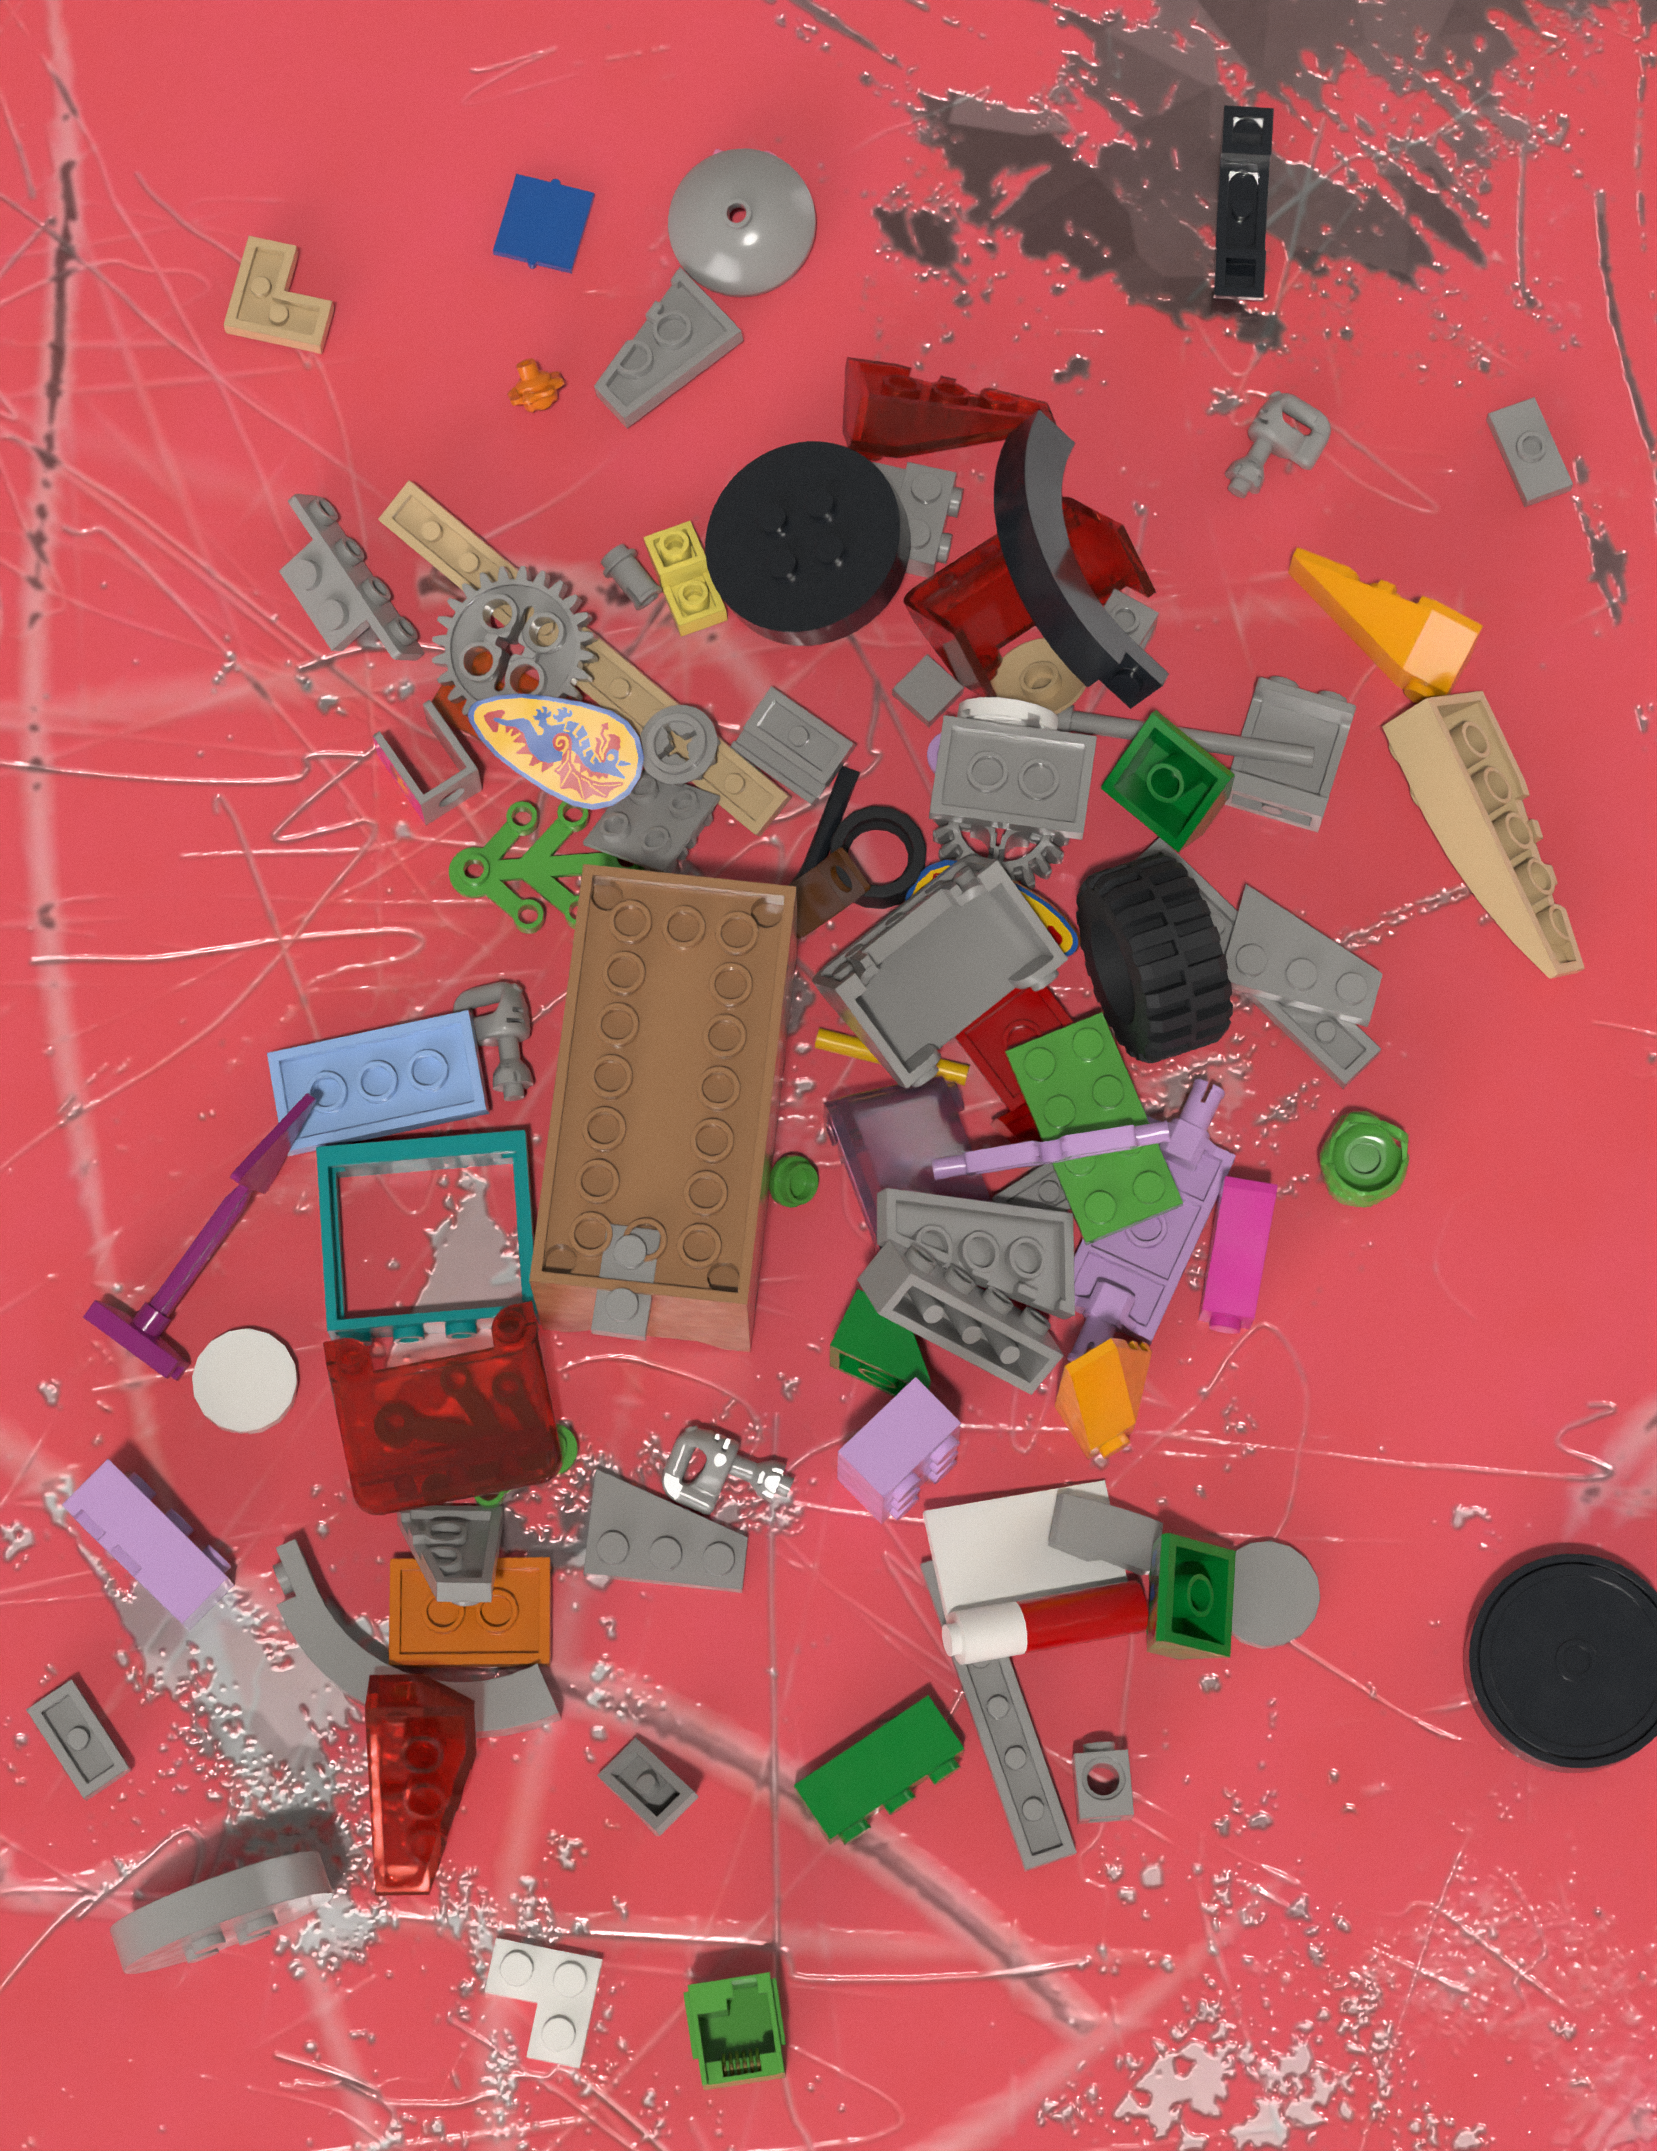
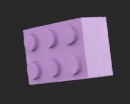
(899, 1452)

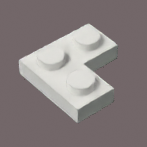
(560, 1985)

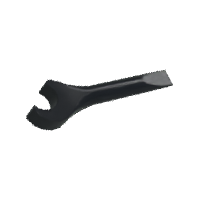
(830, 819)

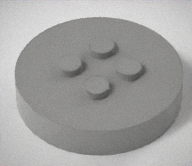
(221, 1912)

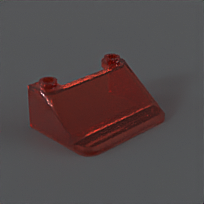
(449, 1421)

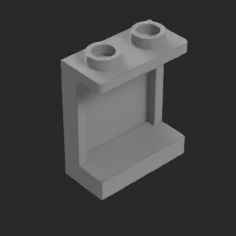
(1299, 718)

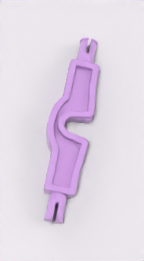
(1048, 1152)

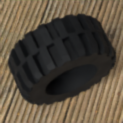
(1154, 958)

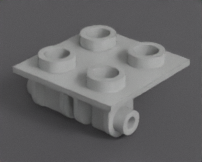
(654, 824)

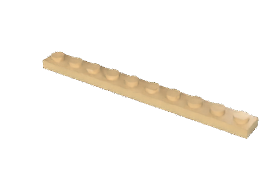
(615, 682)

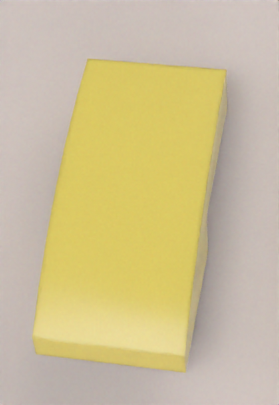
(685, 578)

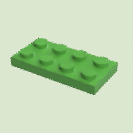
(1081, 1085)

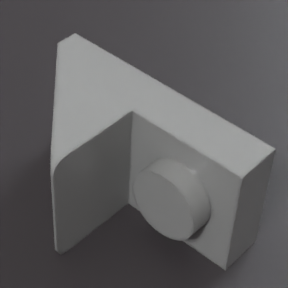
(647, 1786)

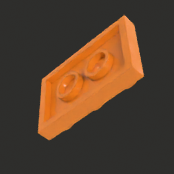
(498, 1633)

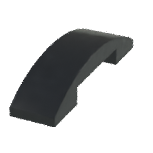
(1242, 203)

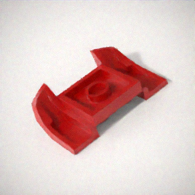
(1006, 1025)

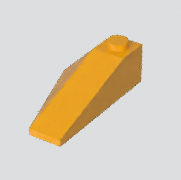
(1414, 644)
(1103, 1395)

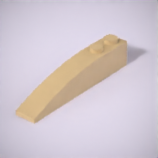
(1475, 806)

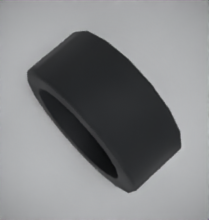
(896, 823)

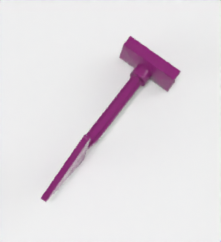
(142, 1332)

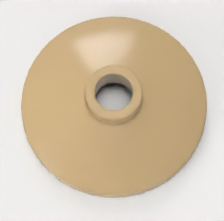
(1038, 677)

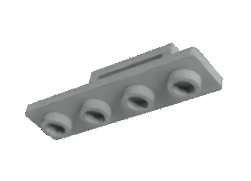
(339, 587)

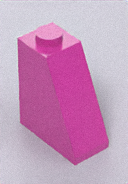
(1237, 1254)

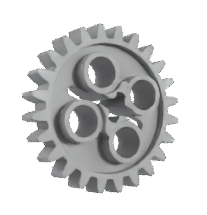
(473, 634)

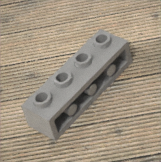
(960, 1316)

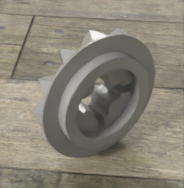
(657, 744)

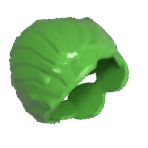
(1362, 1159)

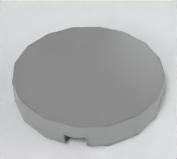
(1272, 1595)

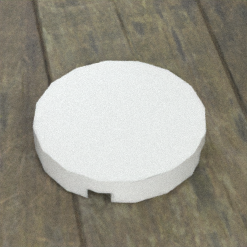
(1008, 712)
(245, 1381)

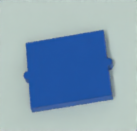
(543, 223)

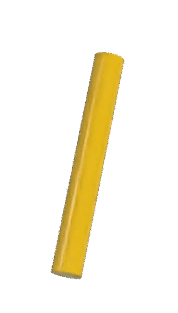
(854, 1048)

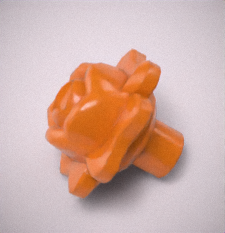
(535, 387)

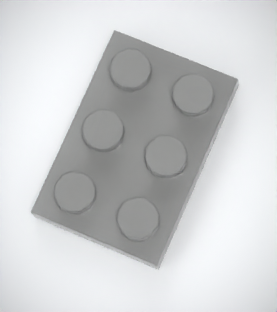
(1012, 777)

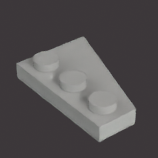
(671, 348)
(1297, 965)
(659, 1542)
(455, 1549)

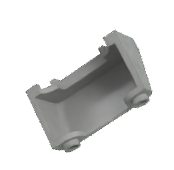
(939, 966)

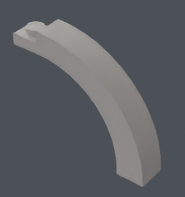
(501, 1704)

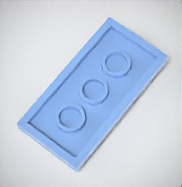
(382, 1081)

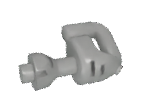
(1275, 436)
(502, 1029)
(721, 1460)

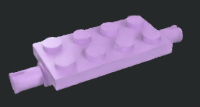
(1132, 1275)

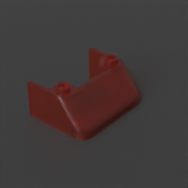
(976, 610)

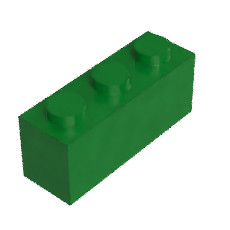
(880, 1772)

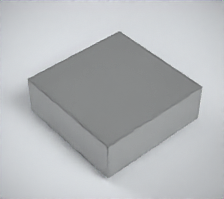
(927, 691)

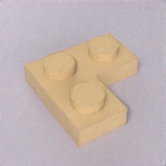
(264, 307)

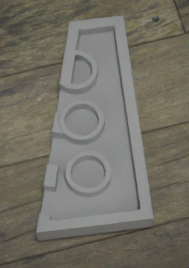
(996, 1244)

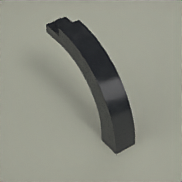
(1046, 569)

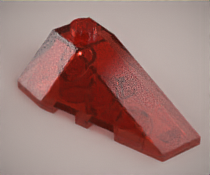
(906, 417)
(418, 1763)

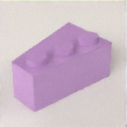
(150, 1543)

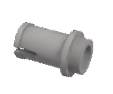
(630, 576)

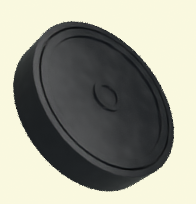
(808, 543)
(1566, 1663)

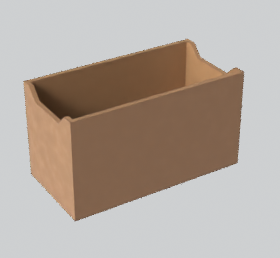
(667, 1098)

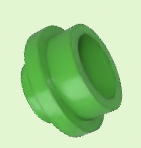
(793, 1181)

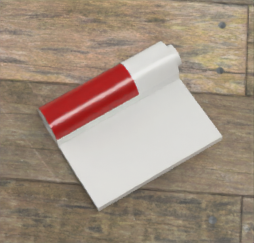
(1013, 1591)

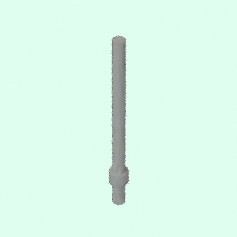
(1210, 741)

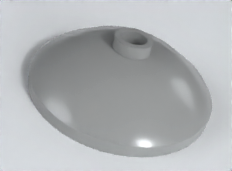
(749, 254)

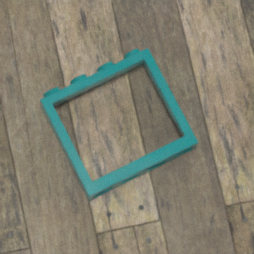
(416, 1156)

